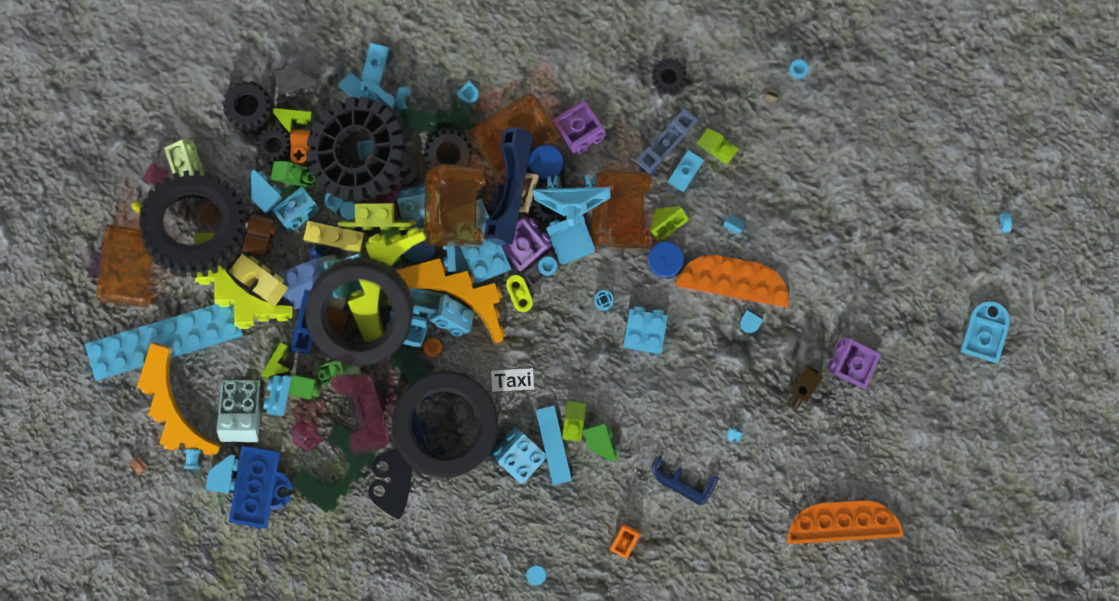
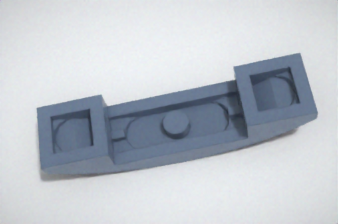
(667, 141)

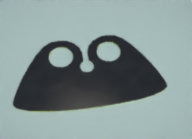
(396, 492)

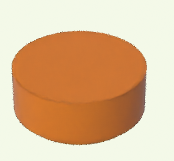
(432, 347)

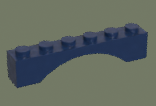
(516, 149)

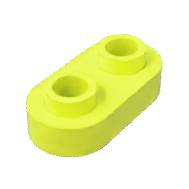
(519, 293)

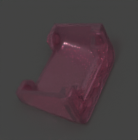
(370, 415)

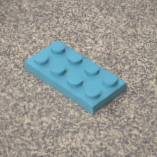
(487, 259)

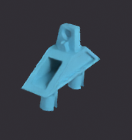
(572, 201)

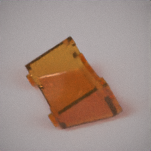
(523, 113)
(452, 206)
(620, 220)
(124, 269)

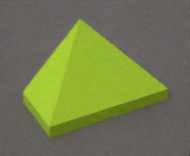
(667, 221)

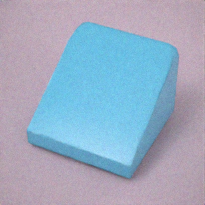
(734, 224)

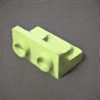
(184, 157)

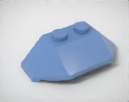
(301, 279)

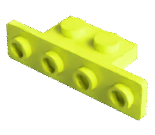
(375, 215)

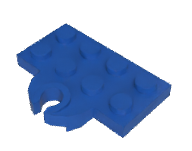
(258, 488)

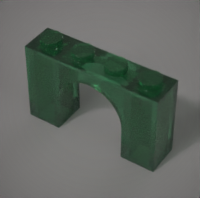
(327, 495)

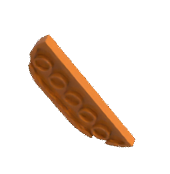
(734, 279)
(843, 523)

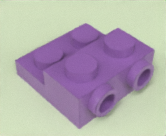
(579, 128)
(527, 244)
(853, 362)

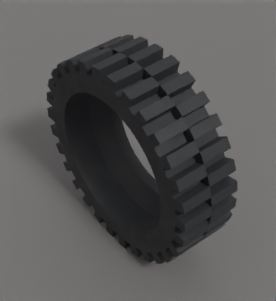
(200, 256)

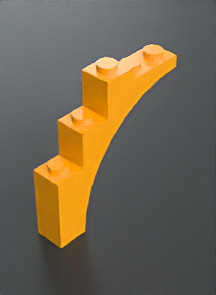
(432, 276)
(177, 430)

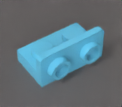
(296, 209)

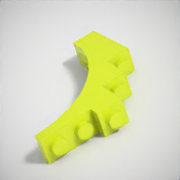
(366, 303)
(245, 305)

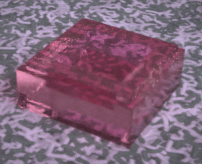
(155, 174)

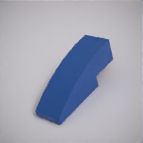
(301, 339)

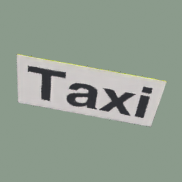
(512, 379)

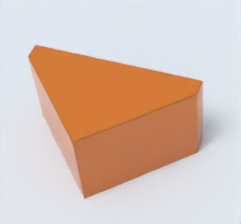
(625, 541)

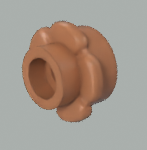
(138, 465)

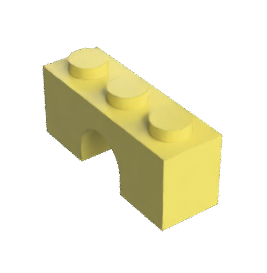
(335, 237)
(268, 286)

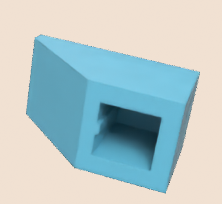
(262, 193)
(222, 475)

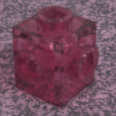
(305, 435)

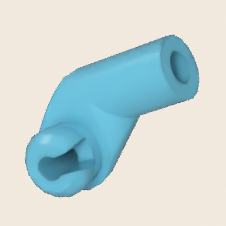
(402, 93)

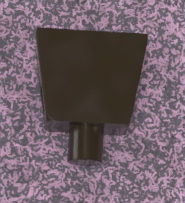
(810, 379)

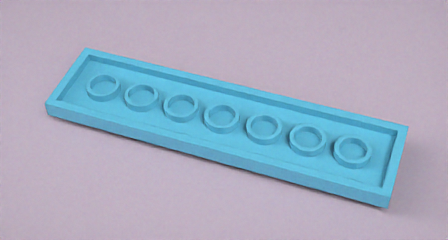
(182, 333)

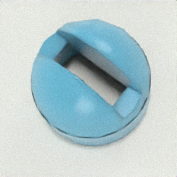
(734, 434)

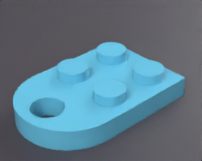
(985, 333)

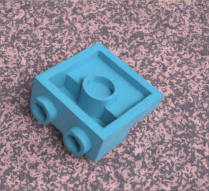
(645, 330)
(278, 395)

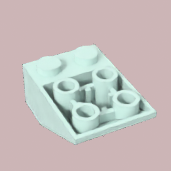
(239, 411)

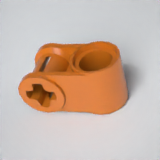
(299, 145)

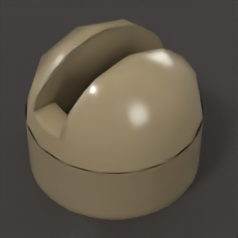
(769, 98)

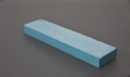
(553, 445)

